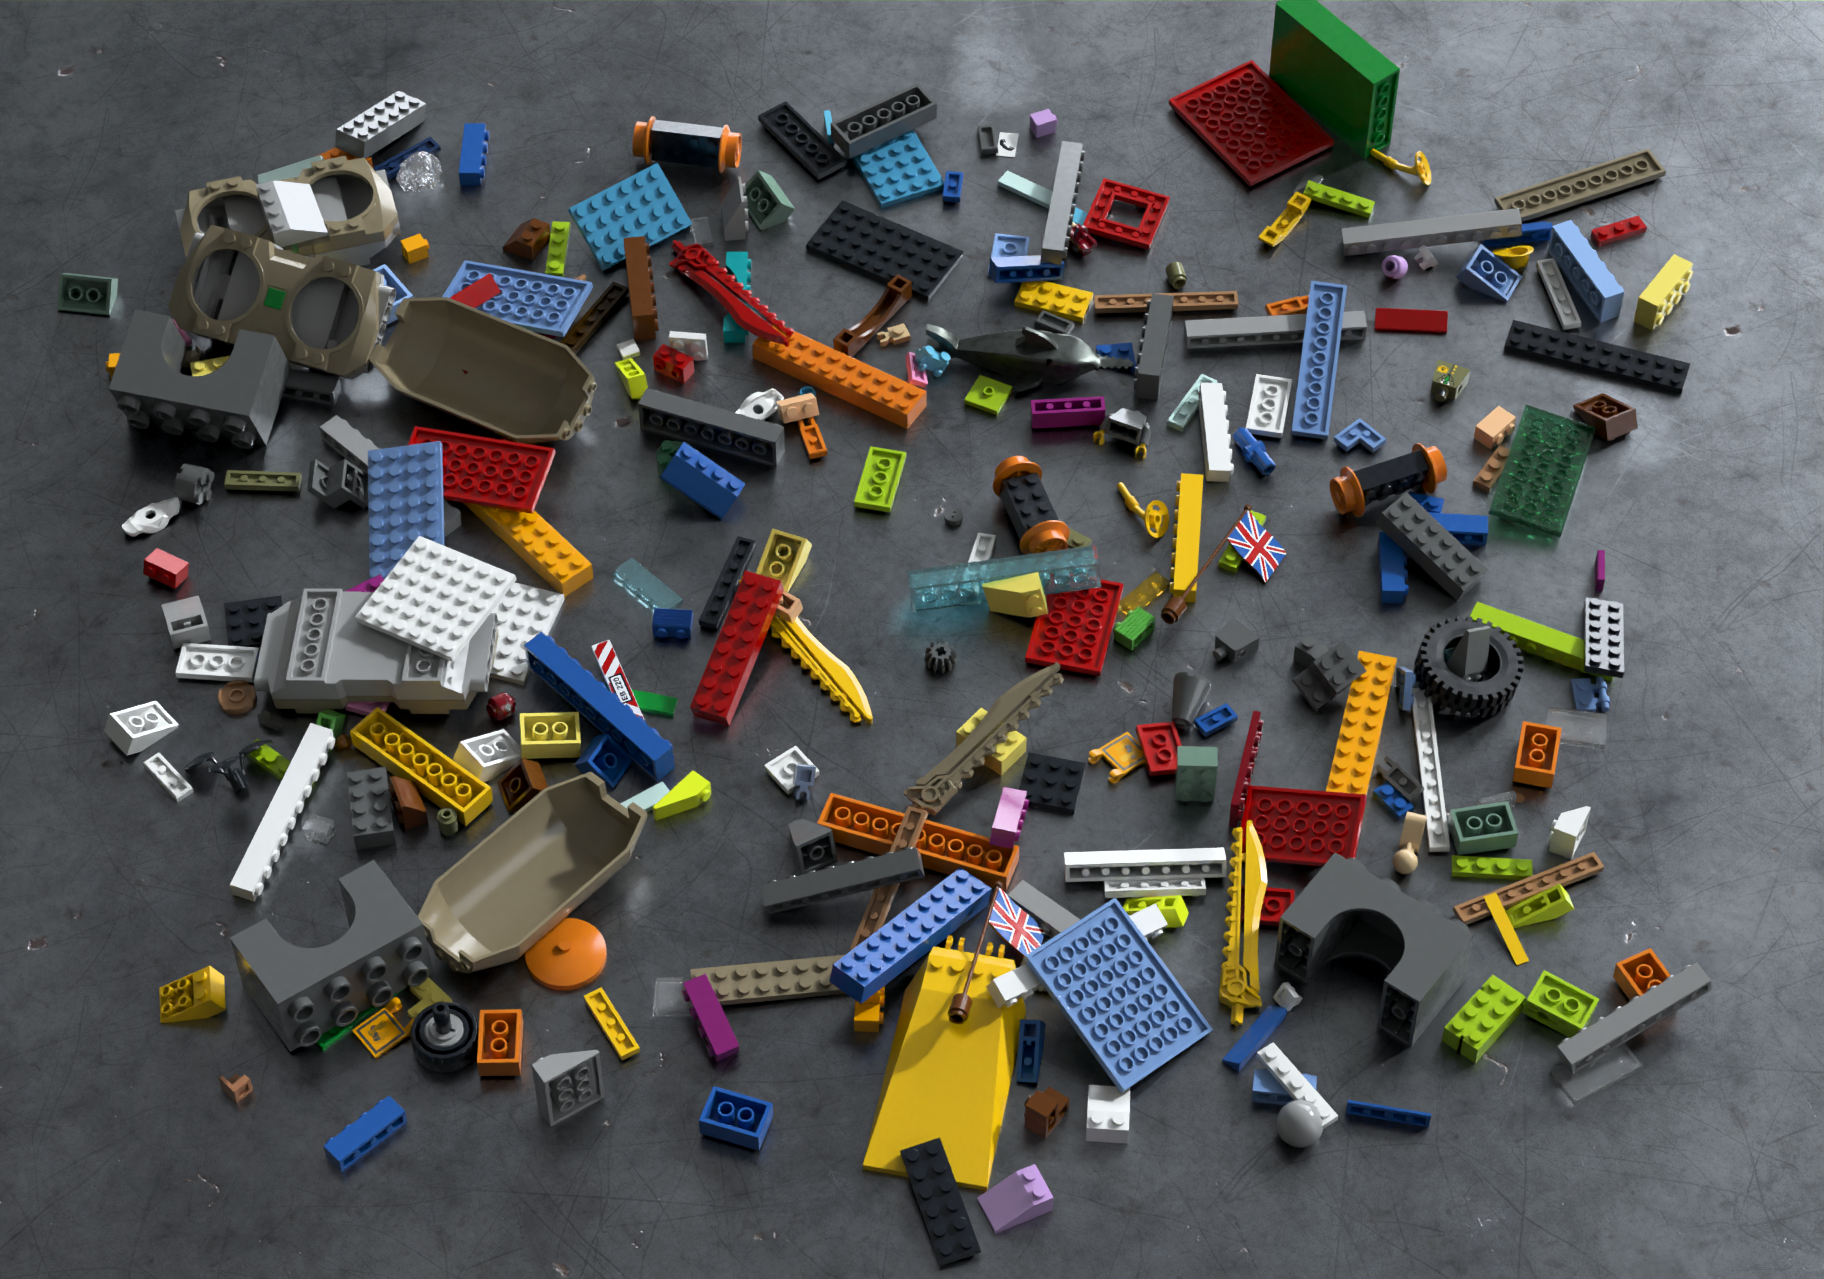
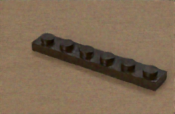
(595, 316)

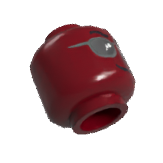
(501, 706)

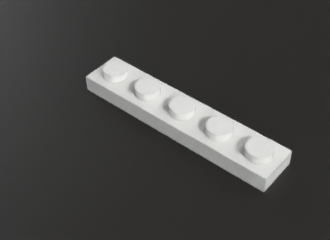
(1558, 293)
(1155, 887)
(1294, 1081)

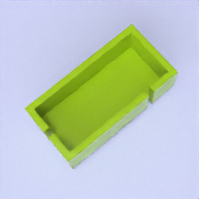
(1484, 1018)

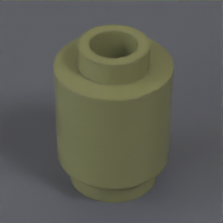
(1176, 274)
(448, 821)

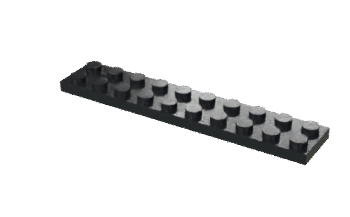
(1597, 356)

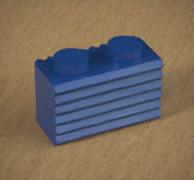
(672, 623)

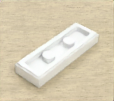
(168, 777)

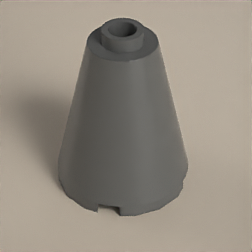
(1188, 697)

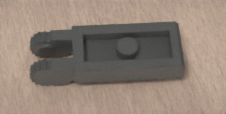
(1401, 780)

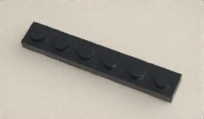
(727, 582)

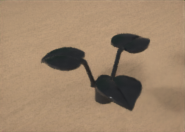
(234, 776)

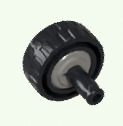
(445, 1037)

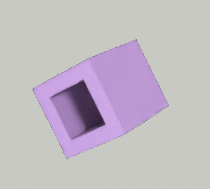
(1043, 123)

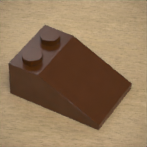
(1608, 415)

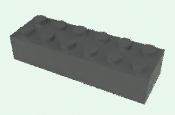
(883, 120)
(380, 125)
(1153, 346)
(1431, 546)

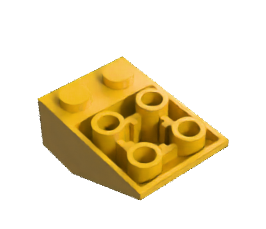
(193, 996)

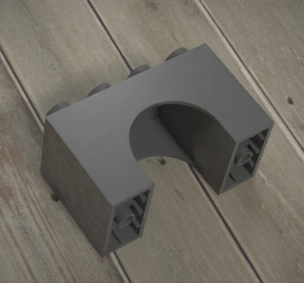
(229, 403)
(1360, 914)
(328, 986)

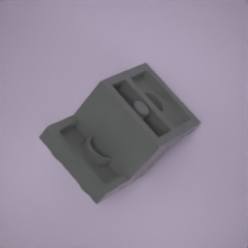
(338, 483)
(1329, 675)

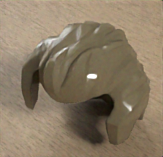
(191, 356)

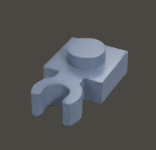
(803, 777)

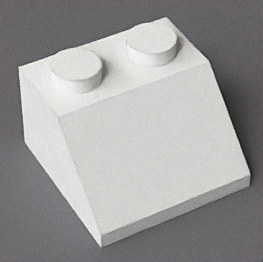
(1568, 831)

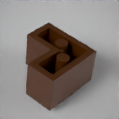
(1045, 1111)

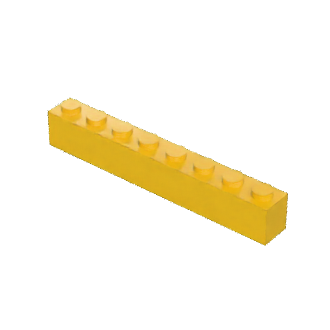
(1187, 535)

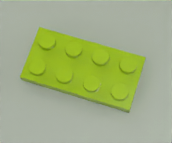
(880, 479)

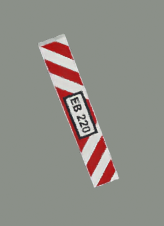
(614, 675)

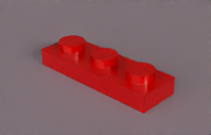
(1618, 230)

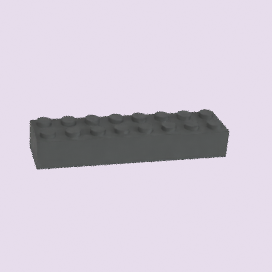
(711, 427)

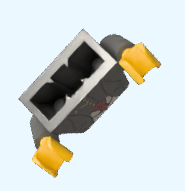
(1126, 426)

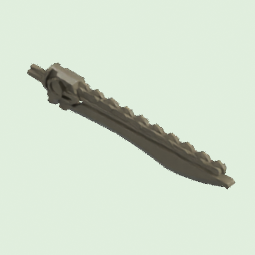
(938, 786)

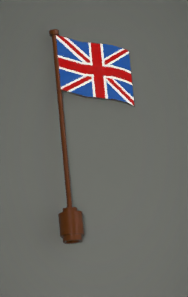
(1251, 543)
(1014, 928)

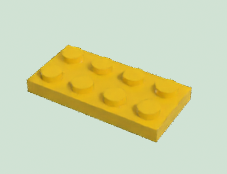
(1055, 299)

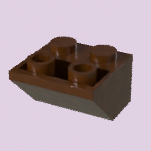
(407, 802)

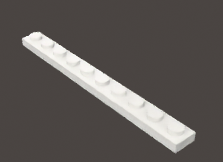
(1430, 772)

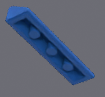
(1255, 1037)
(1388, 1113)

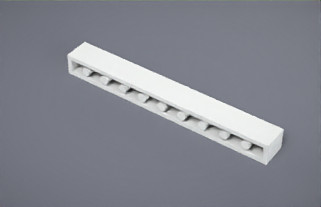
(282, 812)
(1023, 982)

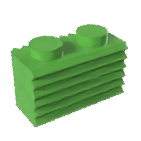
(1134, 628)

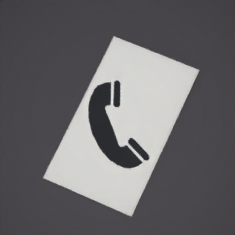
(1007, 144)

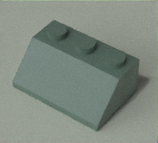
(766, 201)
(86, 293)

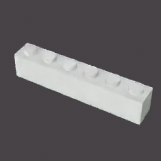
(1214, 432)

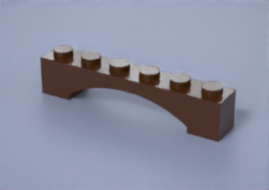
(894, 297)

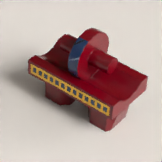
(1081, 239)

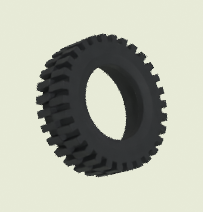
(1463, 694)

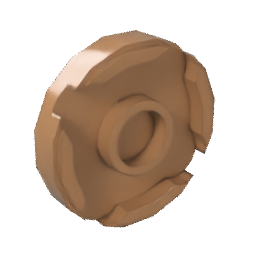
(237, 697)

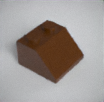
(529, 239)
(521, 784)

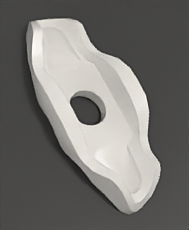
(765, 400)
(164, 511)

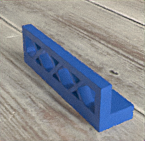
(1530, 233)

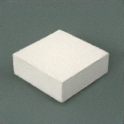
(628, 349)

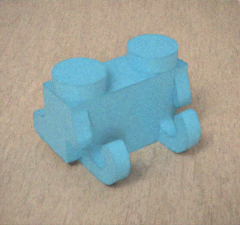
(931, 360)

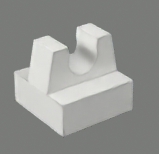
(1427, 257)
(1287, 996)

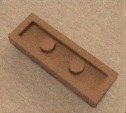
(1492, 469)

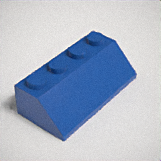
(702, 480)

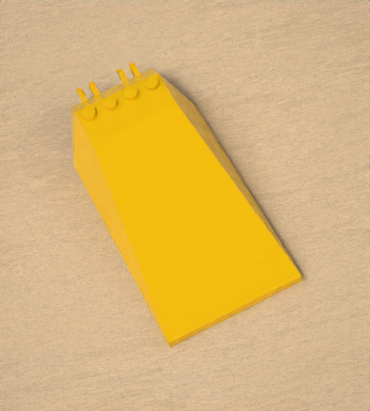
(946, 1074)

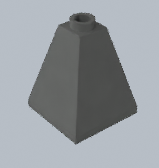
(812, 845)

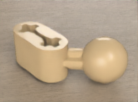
(1405, 860)

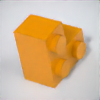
(868, 1014)

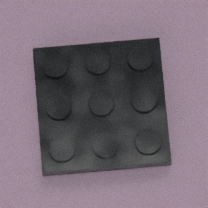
(247, 620)
(1052, 782)

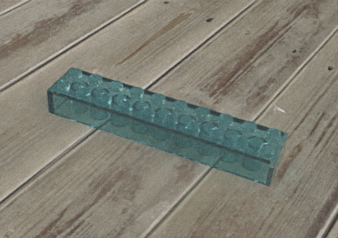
(1057, 570)

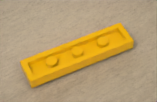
(611, 1024)

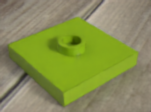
(988, 395)

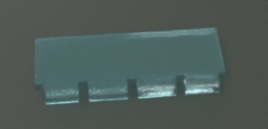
(646, 585)

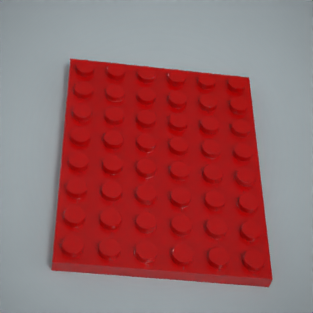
(1251, 122)

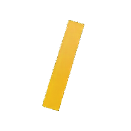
(1506, 928)

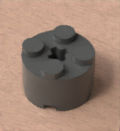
(193, 484)

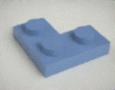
(1359, 433)
(1405, 681)

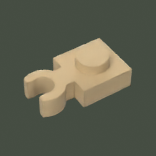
(894, 334)

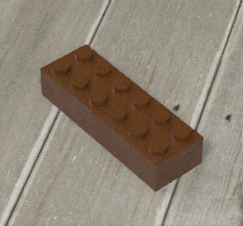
(641, 288)

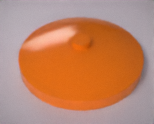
(567, 955)

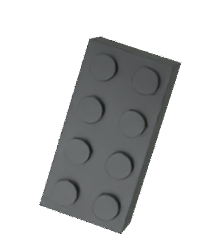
(371, 808)

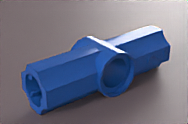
(1254, 451)

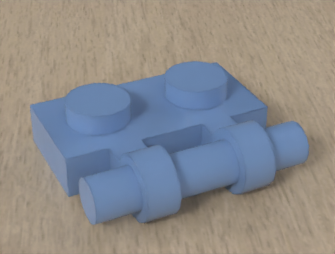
(1583, 696)

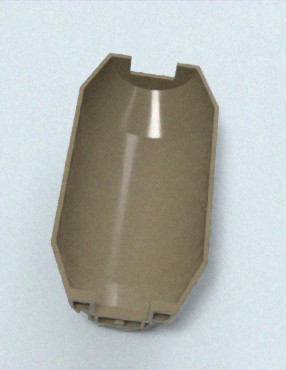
(514, 378)
(529, 874)

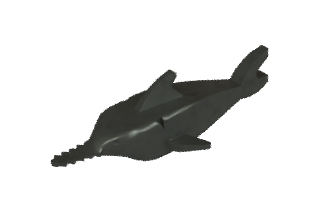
(1026, 355)

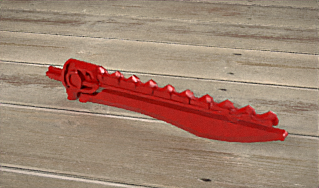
(698, 264)

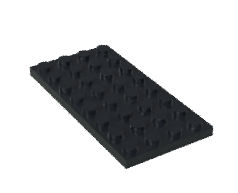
(884, 249)

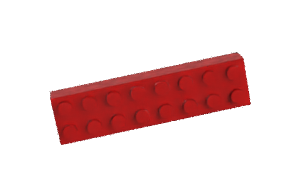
(737, 648)

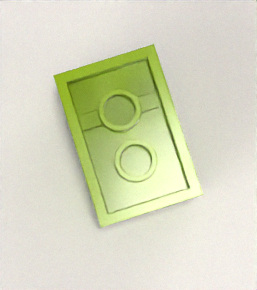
(1560, 1005)

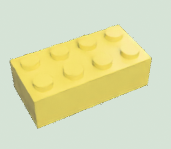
(1663, 292)

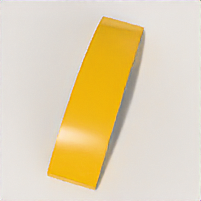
(1286, 221)

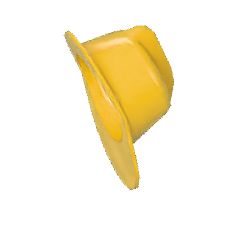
(1516, 256)

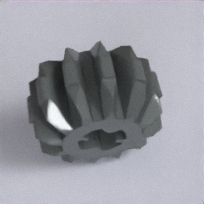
(940, 657)

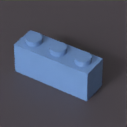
(1269, 1090)

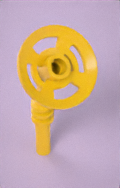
(1420, 168)
(1151, 517)

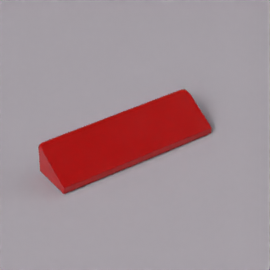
(478, 292)
(1411, 320)

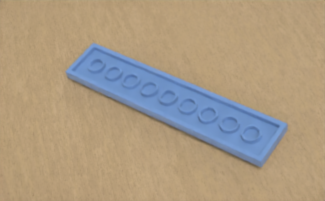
(1319, 360)

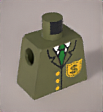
(1449, 380)

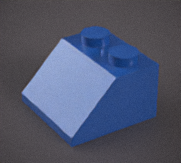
(604, 760)

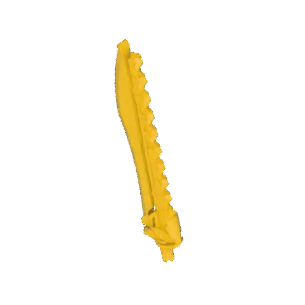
(832, 666)
(1233, 977)

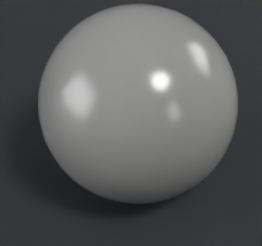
(1299, 1123)

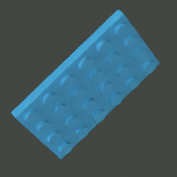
(899, 170)
(630, 208)

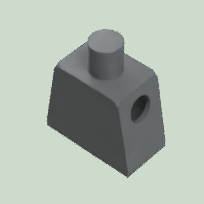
(1235, 641)

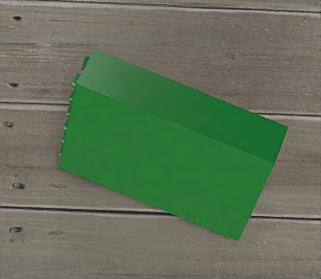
(1334, 74)

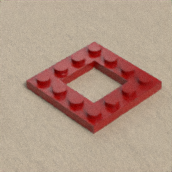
(1141, 236)

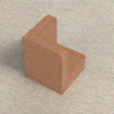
(236, 1086)

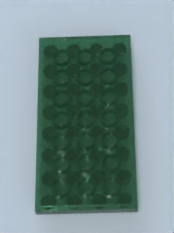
(1542, 471)

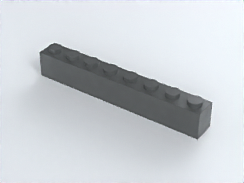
(842, 880)

